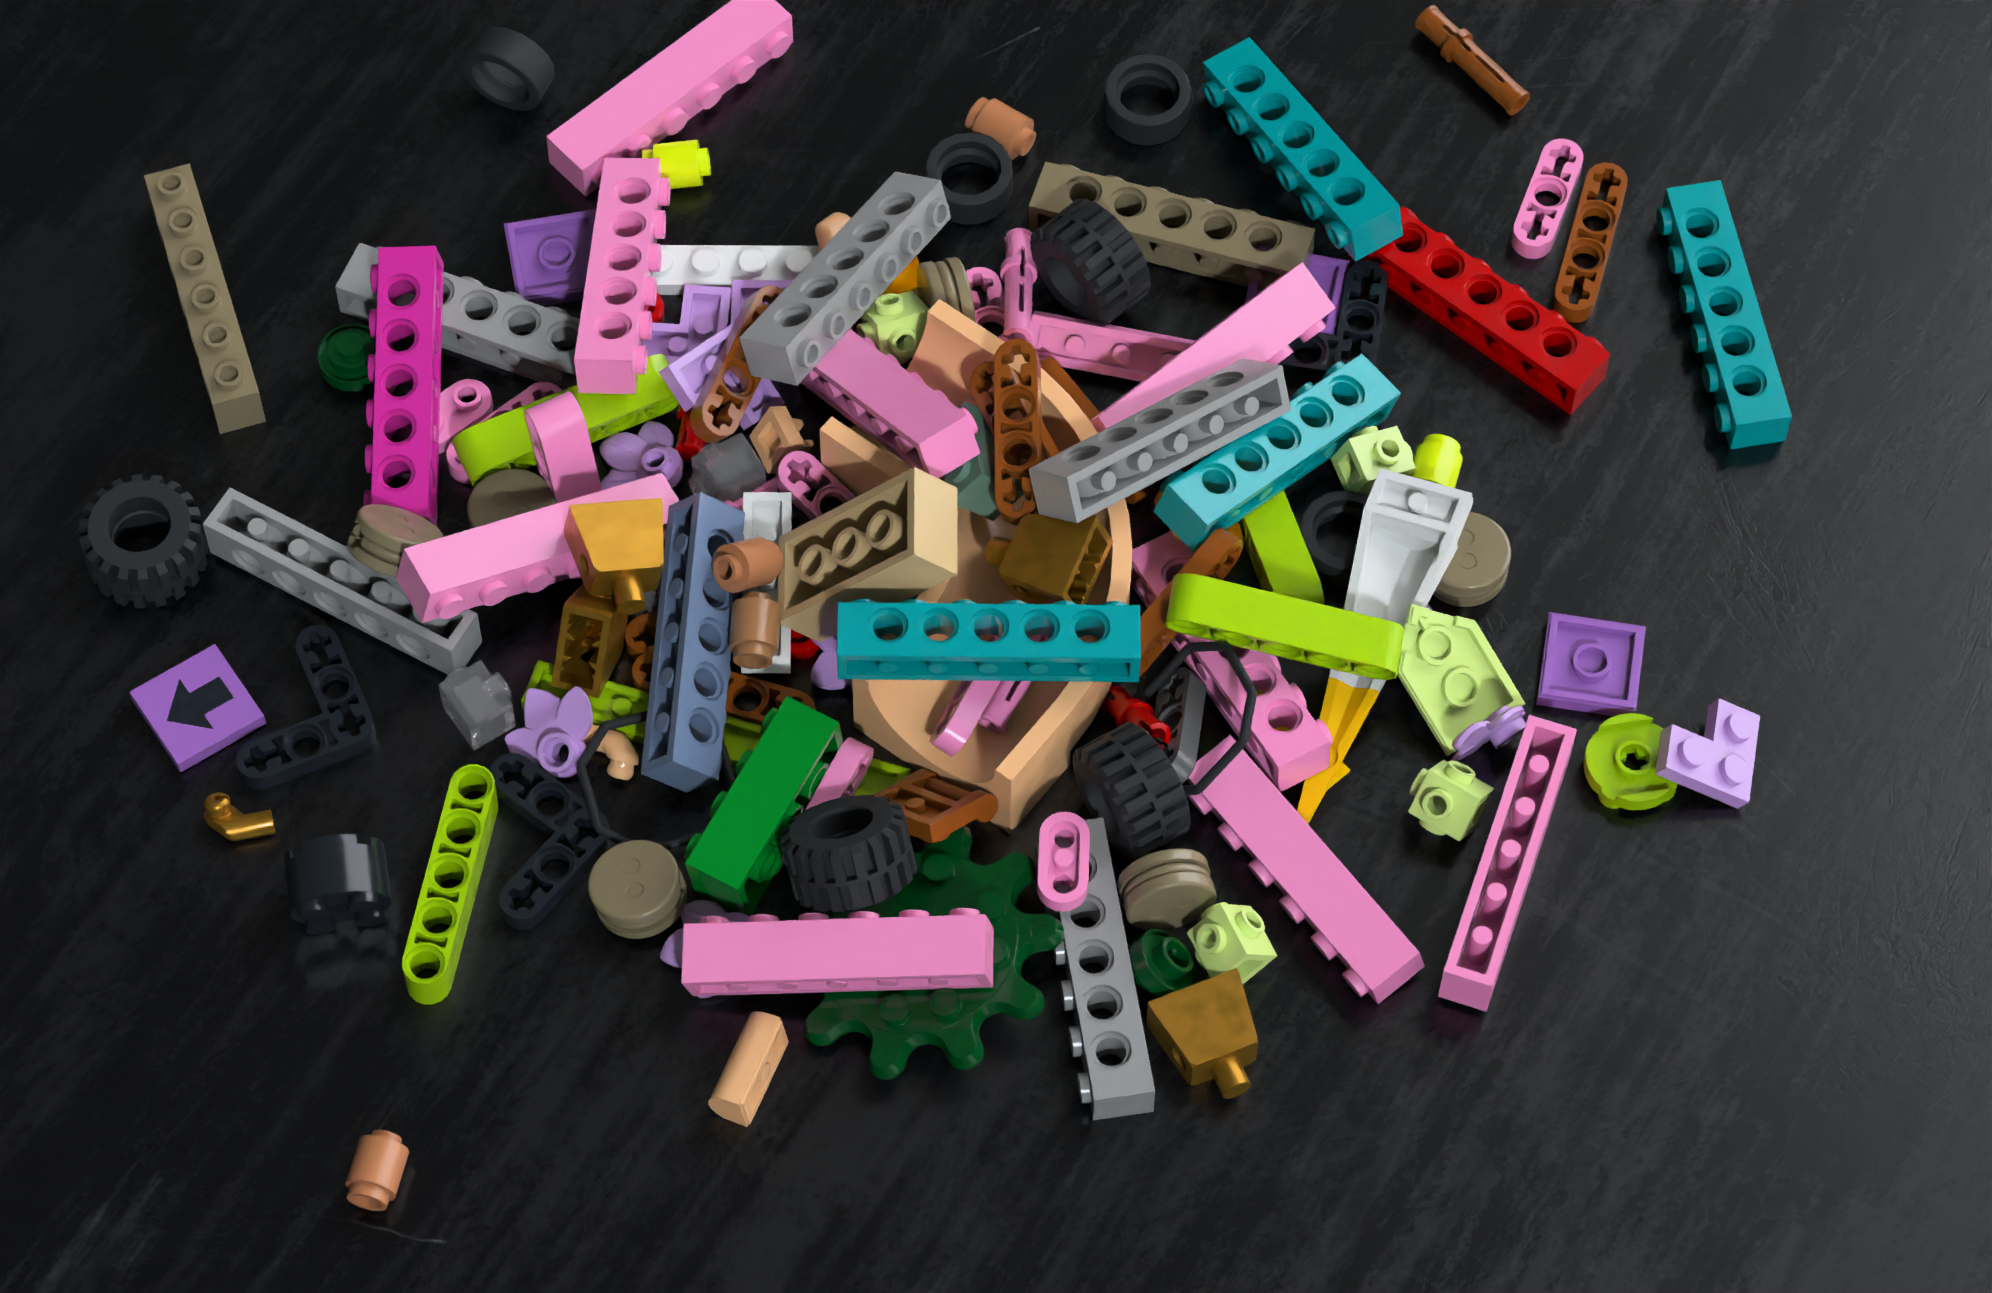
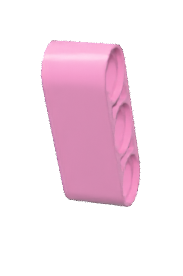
(563, 447)

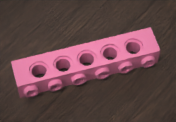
(620, 276)
(1281, 755)

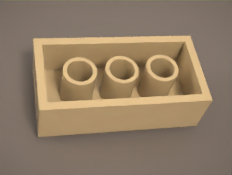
(872, 548)

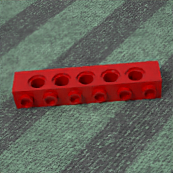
(1488, 326)

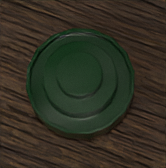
(344, 357)
(1161, 963)

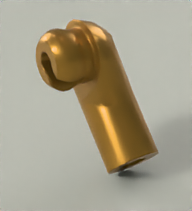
(234, 824)

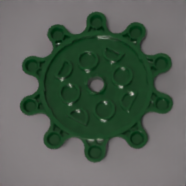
(945, 1016)

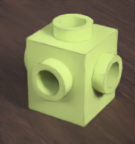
(895, 324)
(1367, 452)
(1449, 799)
(1231, 939)

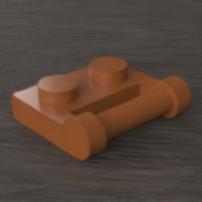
(937, 807)

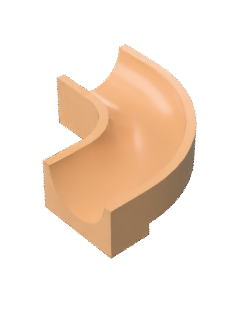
(1052, 714)

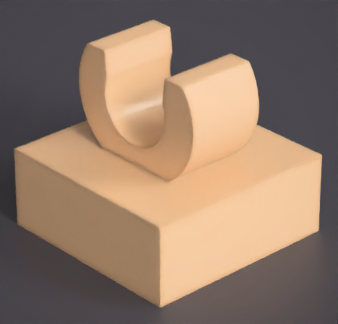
(778, 436)

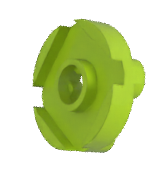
(1613, 781)

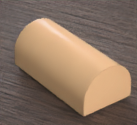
(749, 1068)

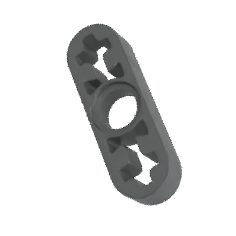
(1181, 707)

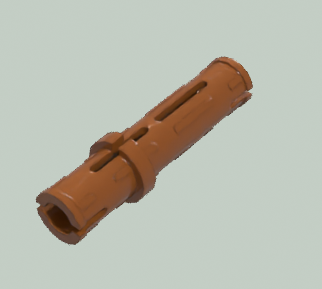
(1458, 47)

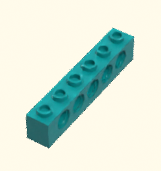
(1302, 150)
(1705, 212)
(1274, 456)
(967, 657)

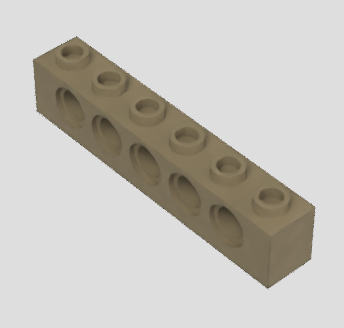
(1198, 220)
(205, 299)

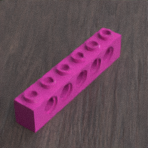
(401, 272)

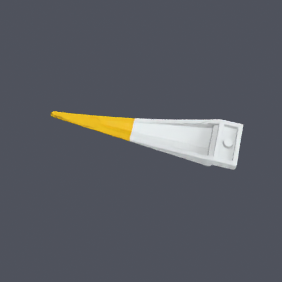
(1399, 559)

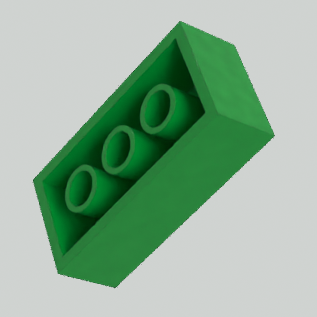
(773, 784)

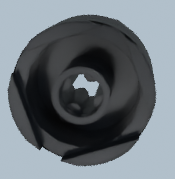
(338, 882)

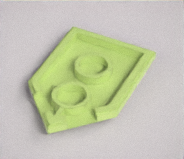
(1452, 673)

